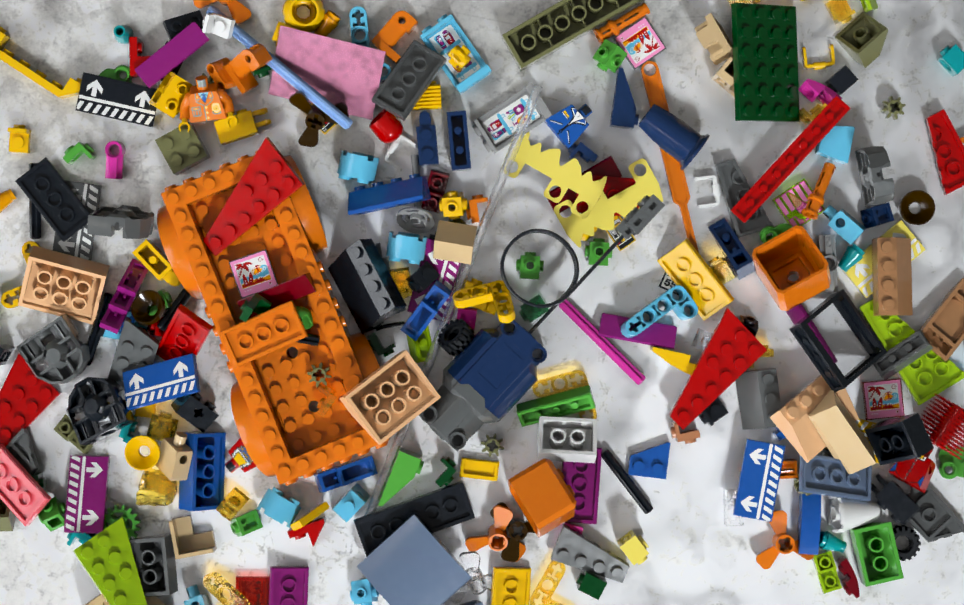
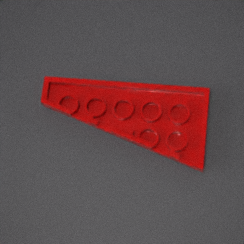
(260, 190)
(721, 363)
(22, 399)

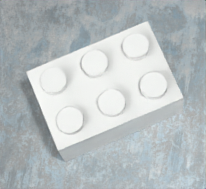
(567, 439)

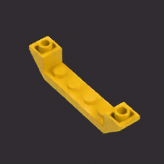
(71, 88)

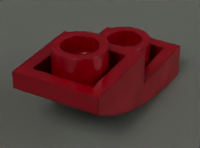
(437, 186)
(851, 584)

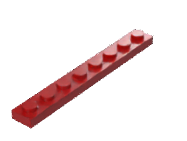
(790, 159)

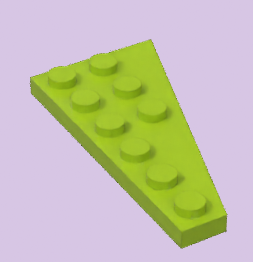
(926, 374)
(112, 565)

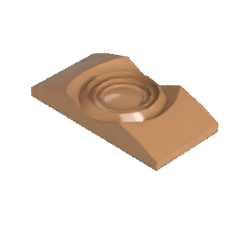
(946, 325)

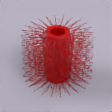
(947, 425)

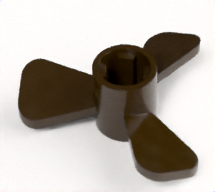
(311, 133)
(511, 552)

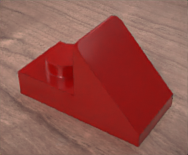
(136, 48)
(312, 528)

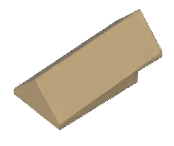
(842, 434)

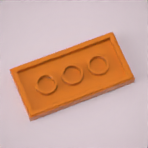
(264, 333)

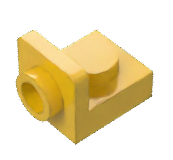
(19, 139)

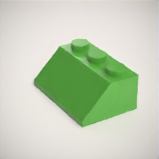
(876, 553)

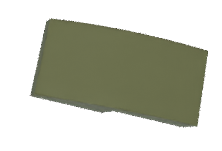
(65, 429)

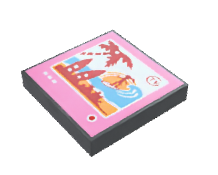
(640, 43)
(253, 273)

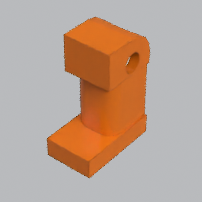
(393, 32)
(245, 63)

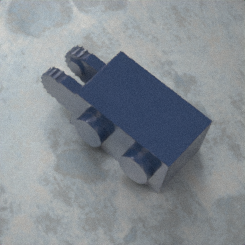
(427, 141)

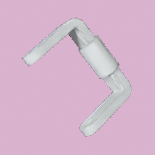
(393, 146)
(716, 190)

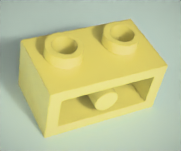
(634, 547)

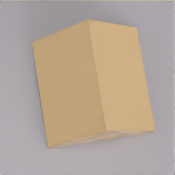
(454, 242)

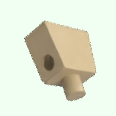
(175, 457)

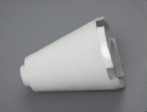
(849, 514)

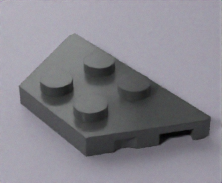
(133, 350)
(23, 451)
(935, 517)

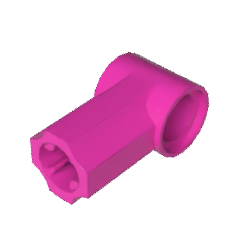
(114, 163)

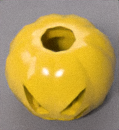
(309, 24)

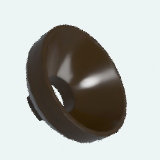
(926, 205)
(143, 304)

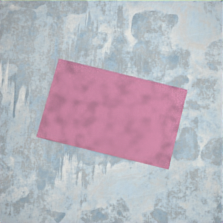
(330, 66)

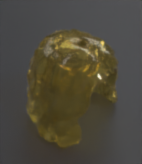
(155, 489)

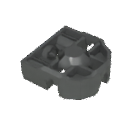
(874, 187)
(135, 223)
(34, 350)

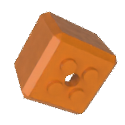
(787, 255)
(543, 496)

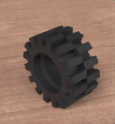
(455, 337)
(913, 541)

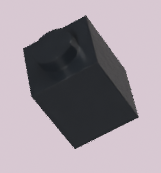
(841, 80)

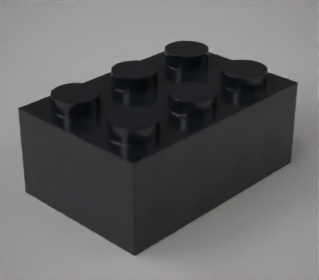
(899, 439)

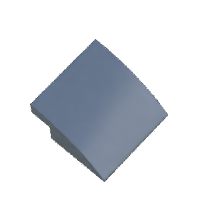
(414, 567)

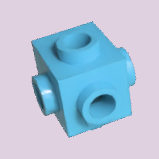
(363, 592)

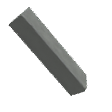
(902, 355)

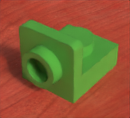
(246, 523)

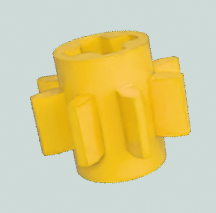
(459, 56)

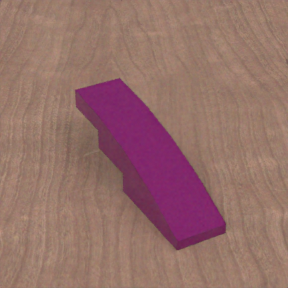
(124, 296)

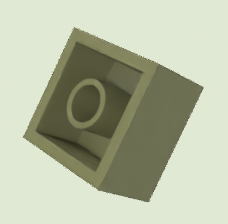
(182, 149)

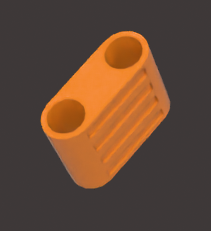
(220, 75)

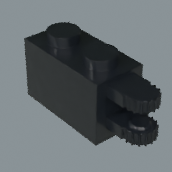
(895, 500)

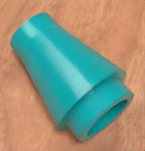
(127, 32)
(851, 256)
(831, 542)

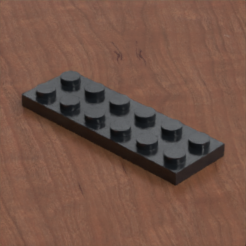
(435, 509)

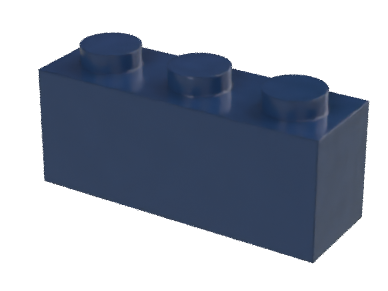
(458, 141)

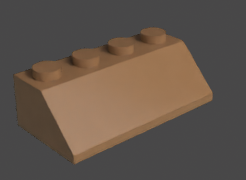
(892, 276)

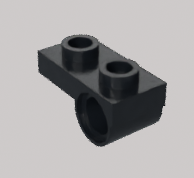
(177, 24)

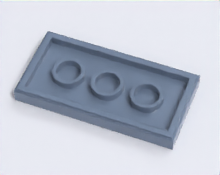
(829, 477)

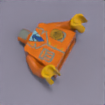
(206, 103)

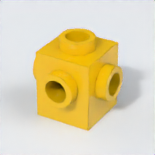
(455, 198)

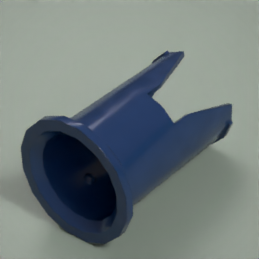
(672, 135)

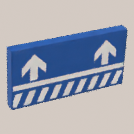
(161, 382)
(759, 480)

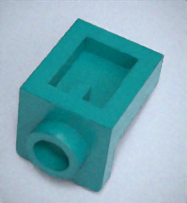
(125, 432)
(83, 537)

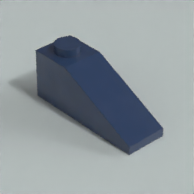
(623, 107)
(732, 248)

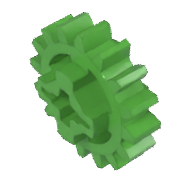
(127, 514)

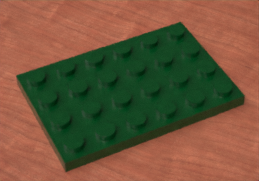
(765, 63)

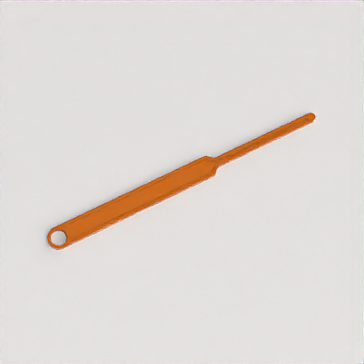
(675, 176)

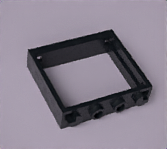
(818, 353)

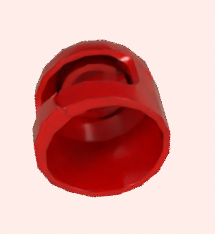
(386, 127)

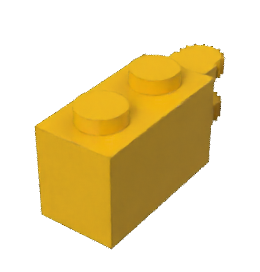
(246, 128)
(156, 262)

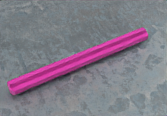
(602, 341)

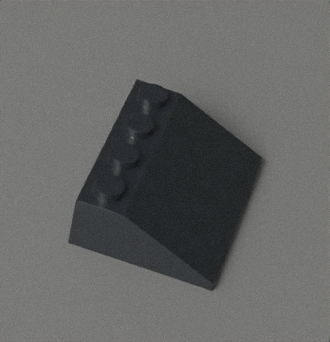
(366, 285)

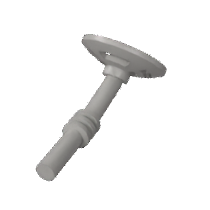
(416, 212)

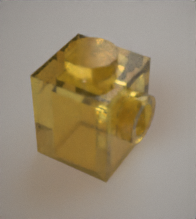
(162, 426)

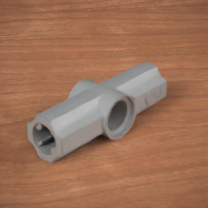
(827, 247)

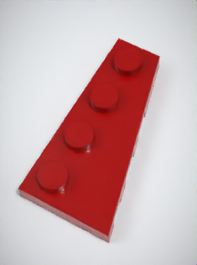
(947, 151)

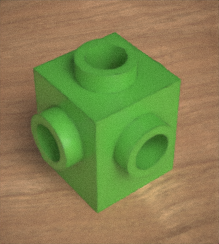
(609, 56)
(590, 251)
(526, 273)
(53, 514)

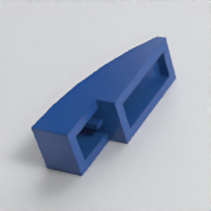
(426, 310)
(345, 474)
(809, 524)

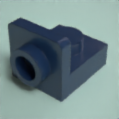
(586, 154)
(877, 215)

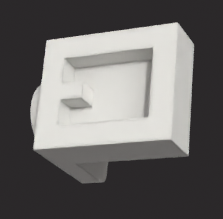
(218, 25)

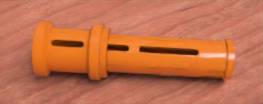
(611, 25)
(816, 198)

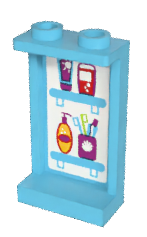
(443, 39)

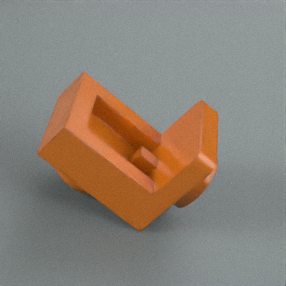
(472, 211)

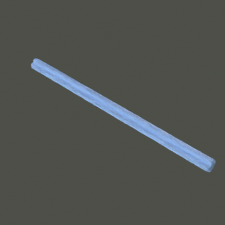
(291, 77)

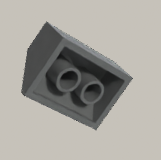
(758, 398)
(155, 564)

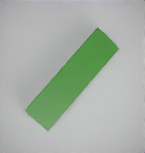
(556, 405)

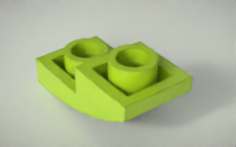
(826, 572)

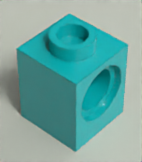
(952, 59)

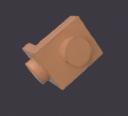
(687, 436)

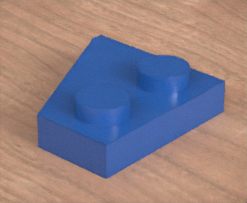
(650, 462)

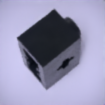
(195, 410)

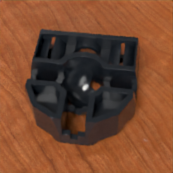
(85, 401)

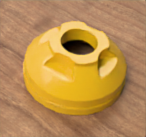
(133, 454)

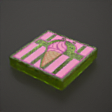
(793, 201)

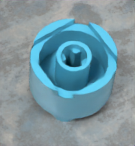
(357, 166)
(406, 246)
(279, 507)

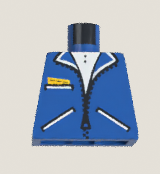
(569, 124)

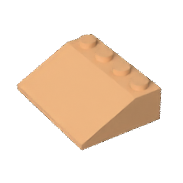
(63, 284)
(390, 397)
(794, 420)

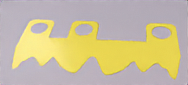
(564, 176)
(603, 212)

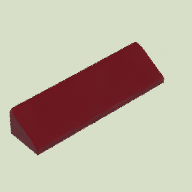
(604, 168)
(286, 291)

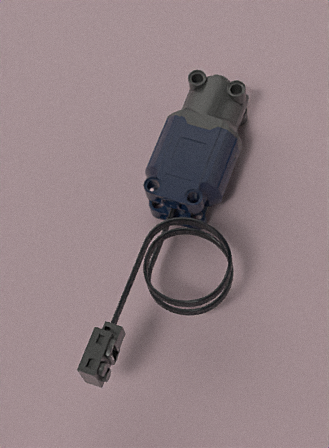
(499, 364)

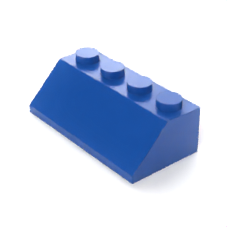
(389, 195)
(206, 474)

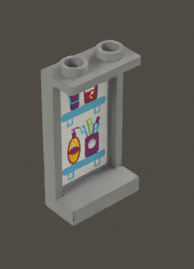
(502, 121)

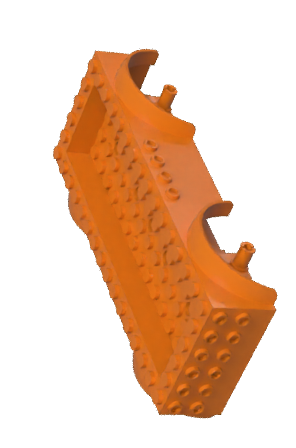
(275, 388)

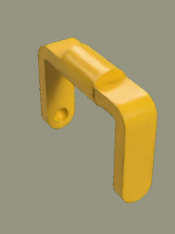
(818, 65)

